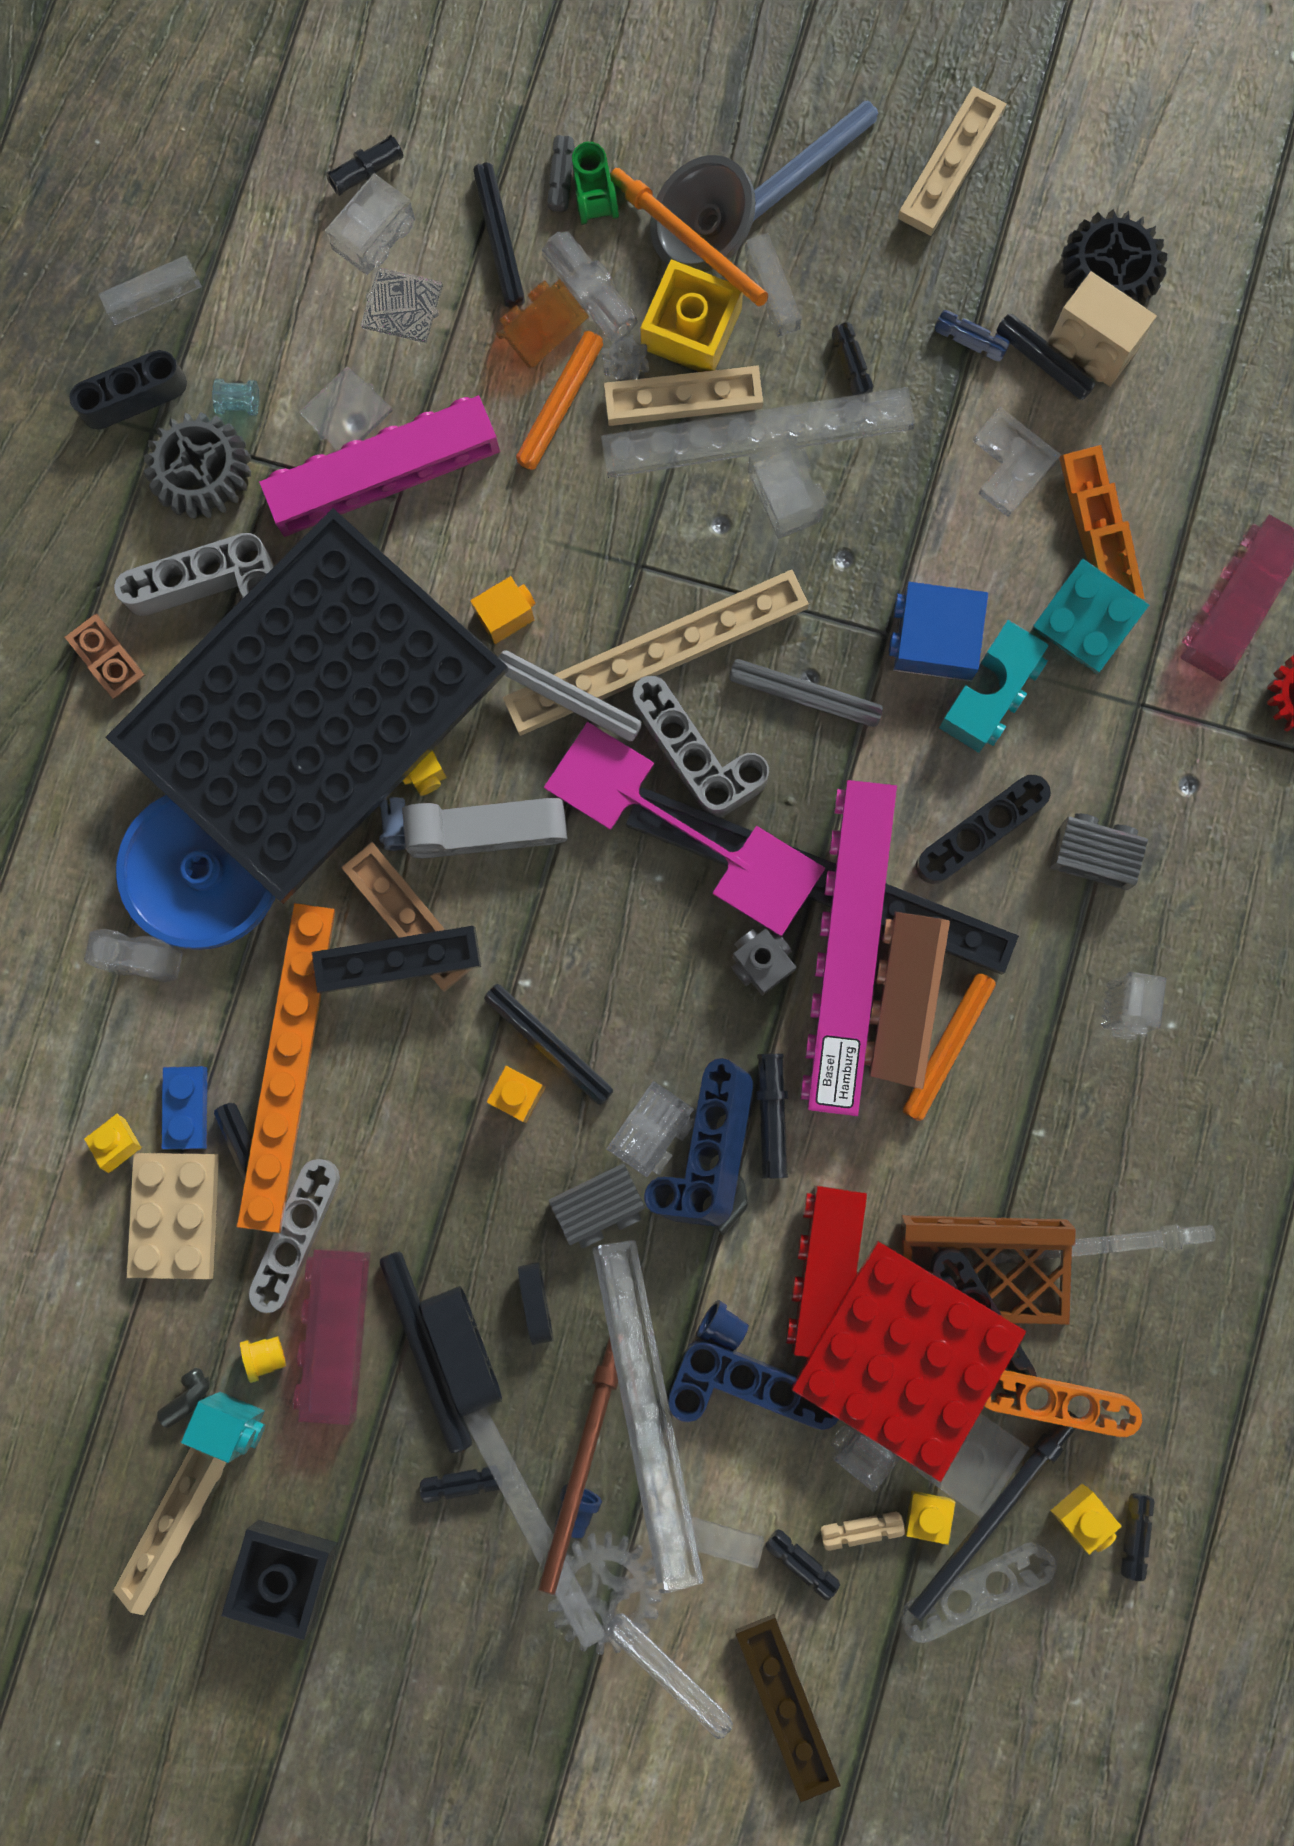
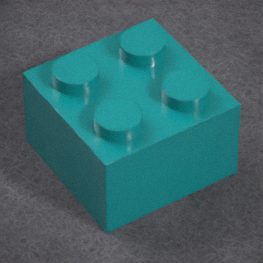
(1090, 616)

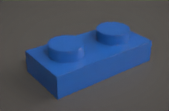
(184, 1108)

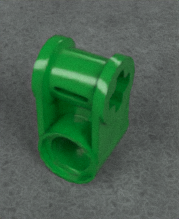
(594, 188)

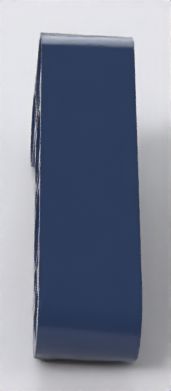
(720, 1083)
(755, 1392)

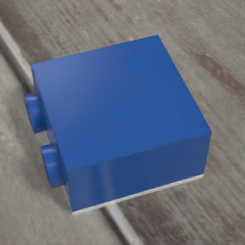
(939, 631)

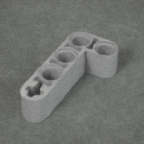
(195, 582)
(692, 744)
(482, 828)

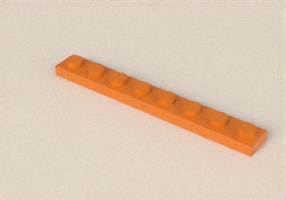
(285, 1072)

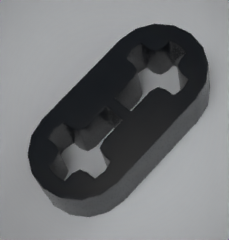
(535, 1303)

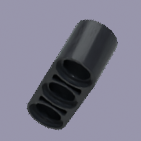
(110, 385)
(461, 1351)

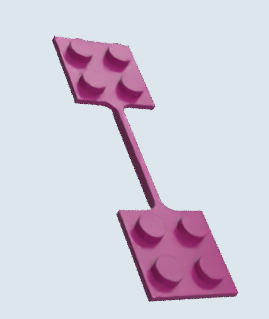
(762, 877)

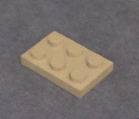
(173, 1216)

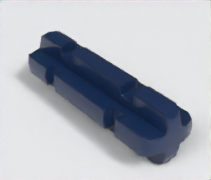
(972, 335)

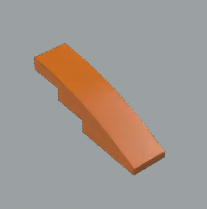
(1099, 518)

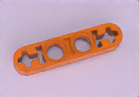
(1057, 1405)

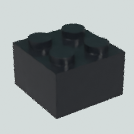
(279, 1579)

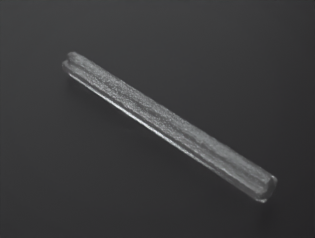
(533, 1524)

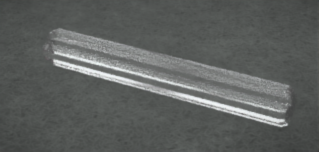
(669, 1676)

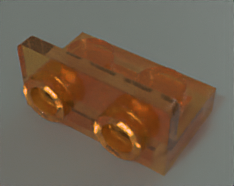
(542, 322)

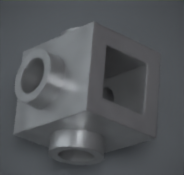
(762, 975)

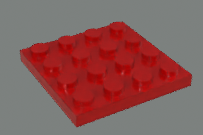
(908, 1360)

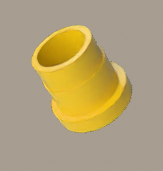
(262, 1357)

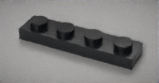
(396, 959)

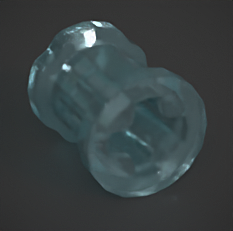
(235, 397)

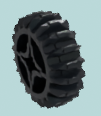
(1130, 253)

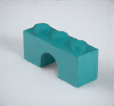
(1013, 658)

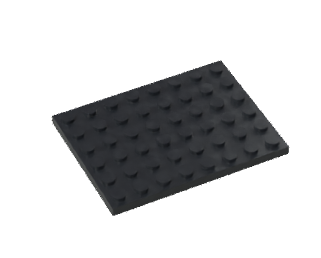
(307, 705)

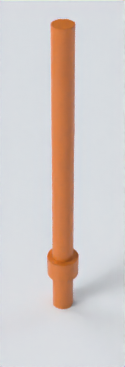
(641, 198)

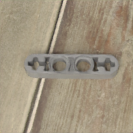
(300, 1238)

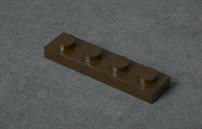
(787, 1708)

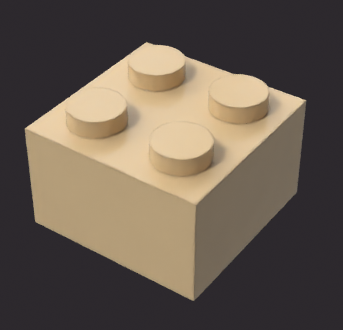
(1101, 329)

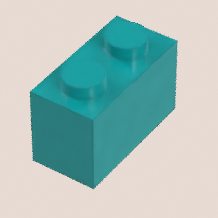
(224, 1427)

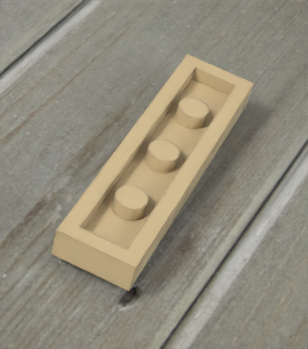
(952, 161)
(683, 395)
(168, 1530)

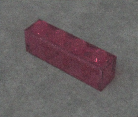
(1243, 599)
(333, 1336)

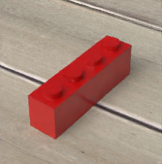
(829, 1262)

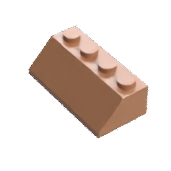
(907, 999)

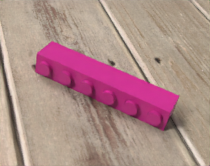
(380, 465)

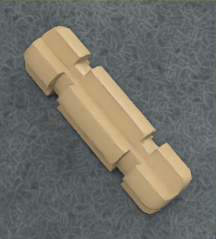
(862, 1531)

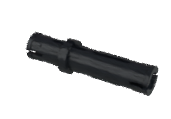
(772, 1114)

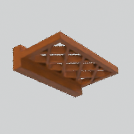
(1000, 1235)

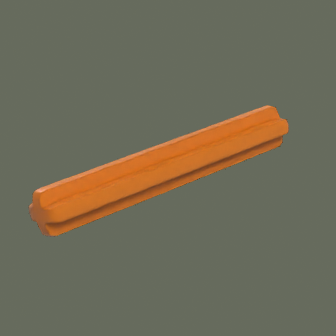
(559, 400)
(950, 1045)

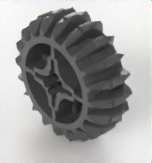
(169, 476)

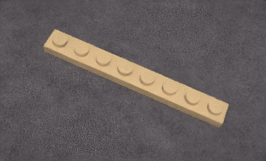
(665, 648)

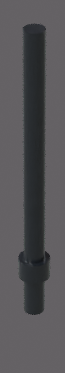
(1047, 1450)

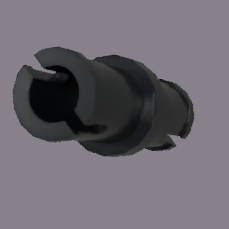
(364, 164)

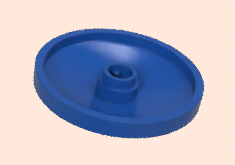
(184, 882)

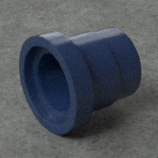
(722, 1326)
(589, 1504)

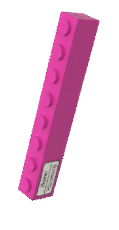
(851, 947)

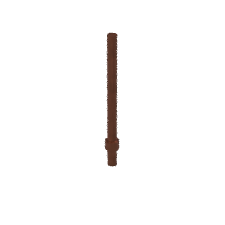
(605, 1381)

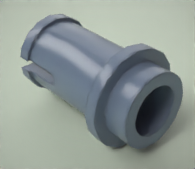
(392, 824)

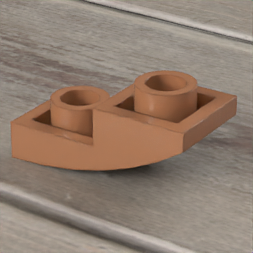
(105, 656)

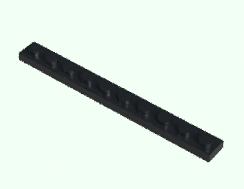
(967, 936)

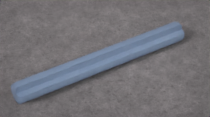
(814, 156)

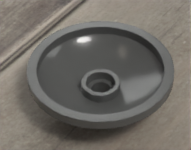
(700, 195)

